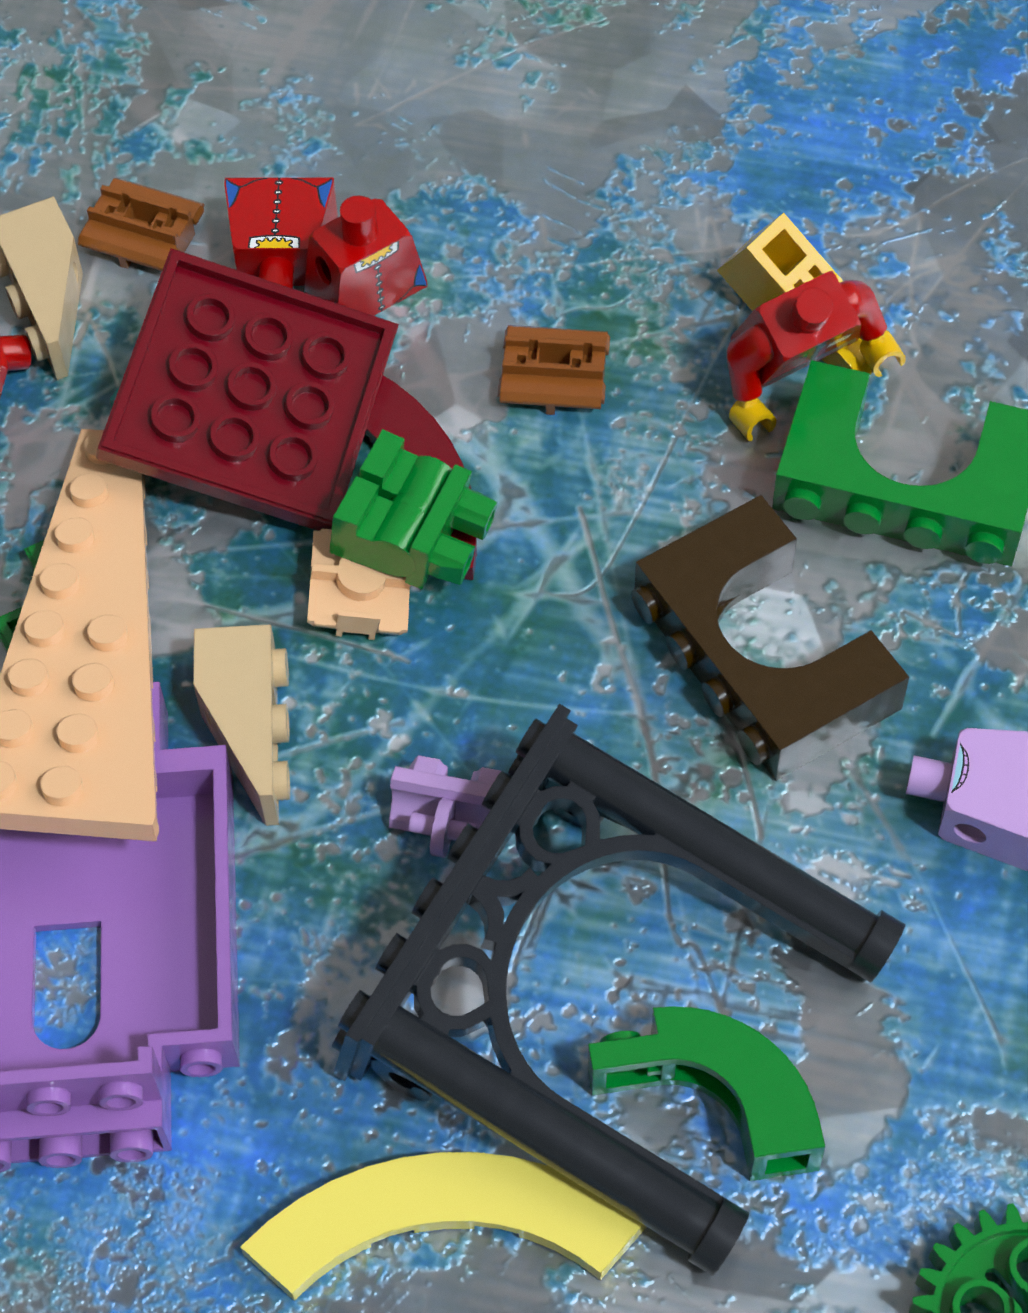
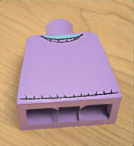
(981, 793)

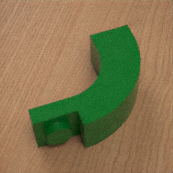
(730, 1065)

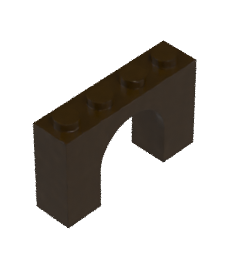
(779, 712)

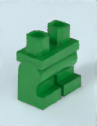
(404, 515)

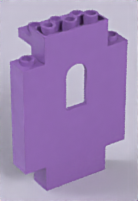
(163, 967)

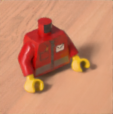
(802, 328)

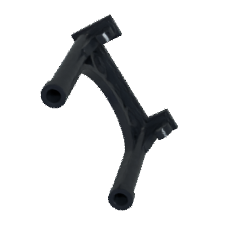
(421, 1058)

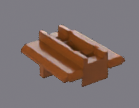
(139, 223)
(554, 367)

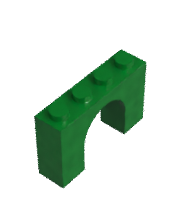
(831, 481)

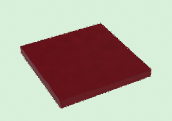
(248, 391)

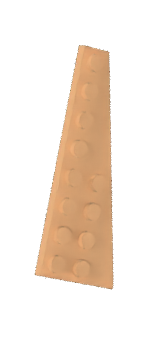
(81, 667)

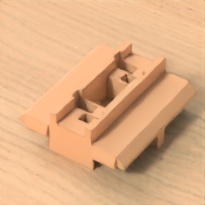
(353, 595)

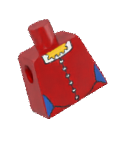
(274, 222)
(363, 258)

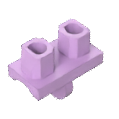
(437, 804)

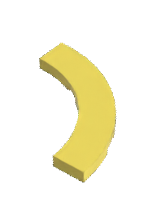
(433, 1195)

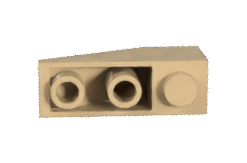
(45, 278)
(238, 701)

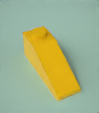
(777, 262)

